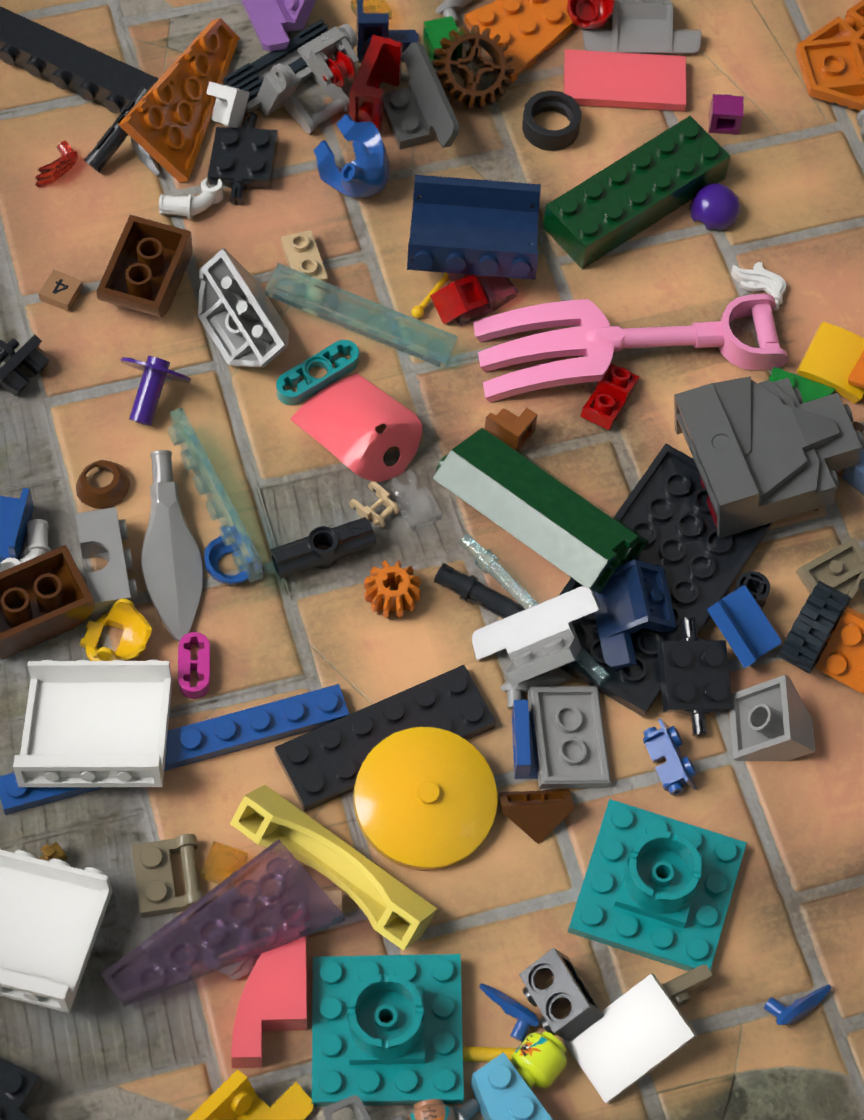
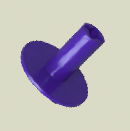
(150, 387)

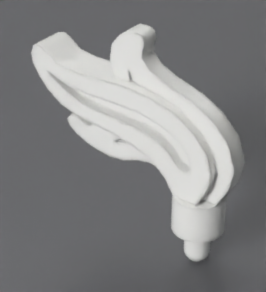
(760, 280)

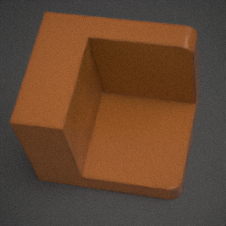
(511, 427)

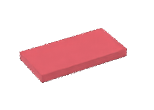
(625, 80)

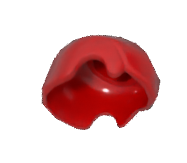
(590, 13)

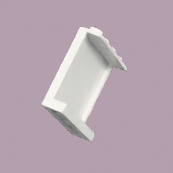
(95, 724)
(47, 927)

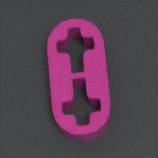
(201, 665)

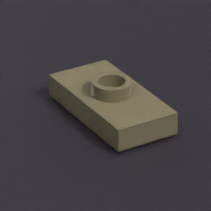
(687, 984)

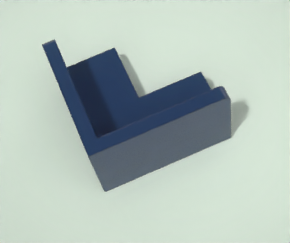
(378, 24)

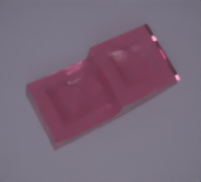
(497, 292)

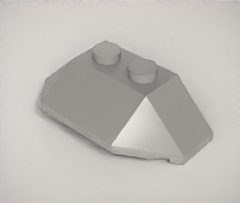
(239, 314)

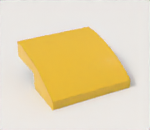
(832, 359)

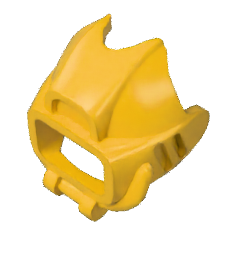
(134, 638)

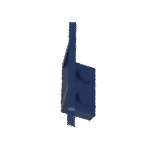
(632, 601)

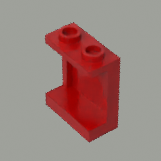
(380, 65)

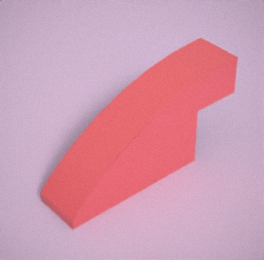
(270, 1001)

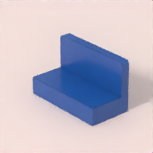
(14, 517)
(744, 625)
(523, 742)

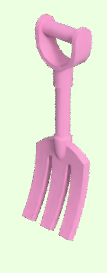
(599, 341)

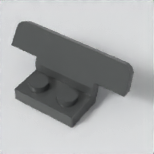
(422, 109)

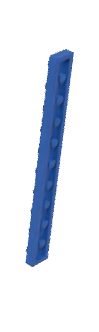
(209, 740)

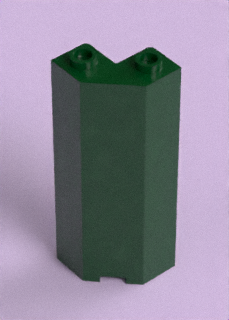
(539, 509)

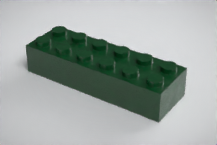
(635, 192)

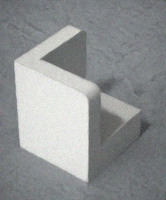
(229, 104)

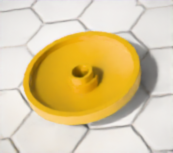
(425, 798)

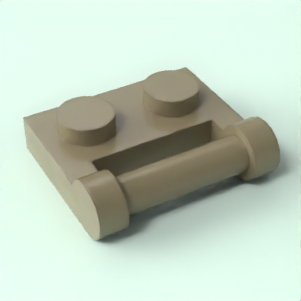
(155, 875)

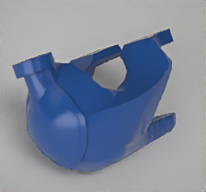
(369, 170)

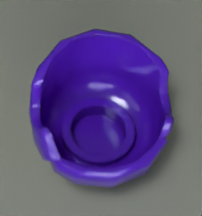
(715, 207)

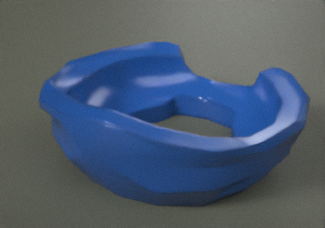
(213, 553)

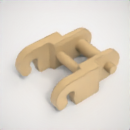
(384, 499)

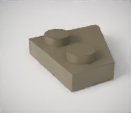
(838, 568)

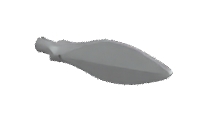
(170, 553)

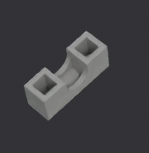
(102, 538)

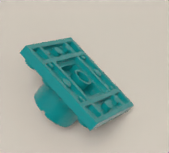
(657, 887)
(395, 1061)

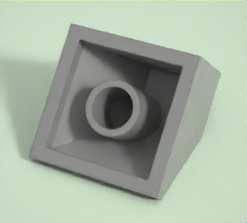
(770, 723)

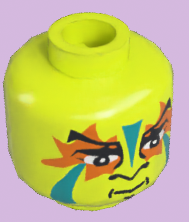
(540, 1059)

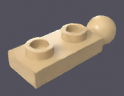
(303, 254)

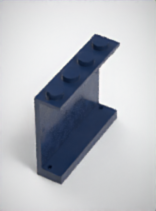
(474, 227)

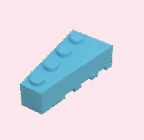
(505, 1093)

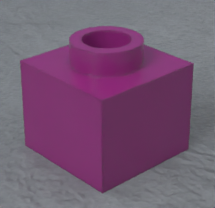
(726, 114)

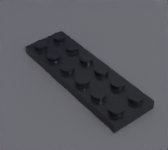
(329, 758)

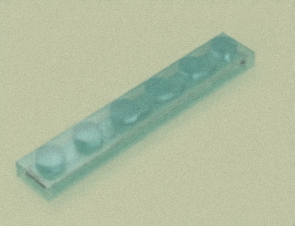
(361, 315)
(218, 502)

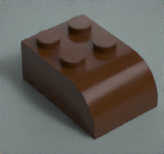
(146, 266)
(41, 601)

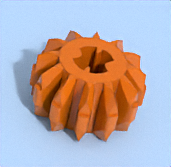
(402, 597)

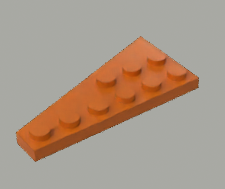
(525, 26)
(176, 109)

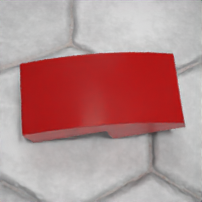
(610, 396)

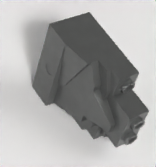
(765, 449)

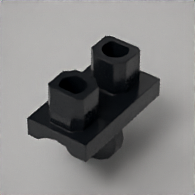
(27, 355)

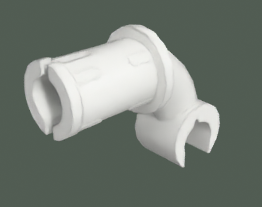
(191, 204)
(37, 543)

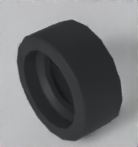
(556, 102)

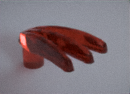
(56, 169)

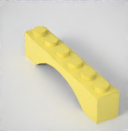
(386, 902)

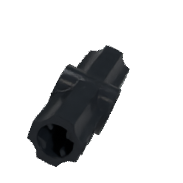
(342, 540)

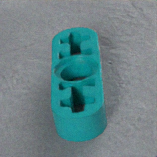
(312, 385)

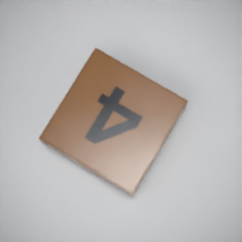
(60, 290)

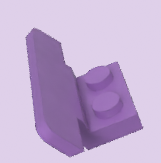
(275, 18)

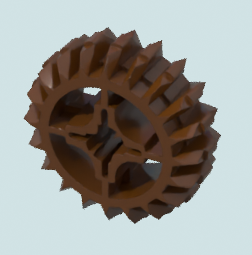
(474, 54)

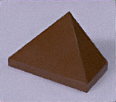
(537, 811)

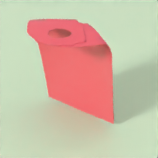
(345, 423)

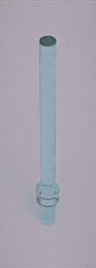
(488, 563)

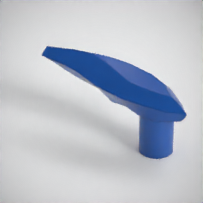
(798, 1008)
(524, 1017)

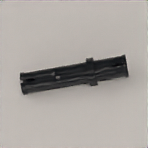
(113, 137)
(471, 589)

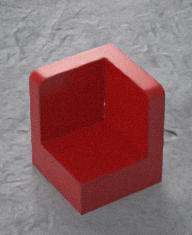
(459, 298)

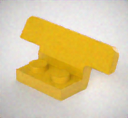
(239, 1101)

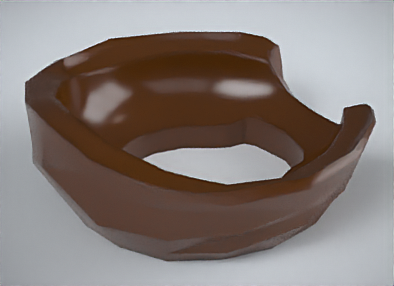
(104, 496)

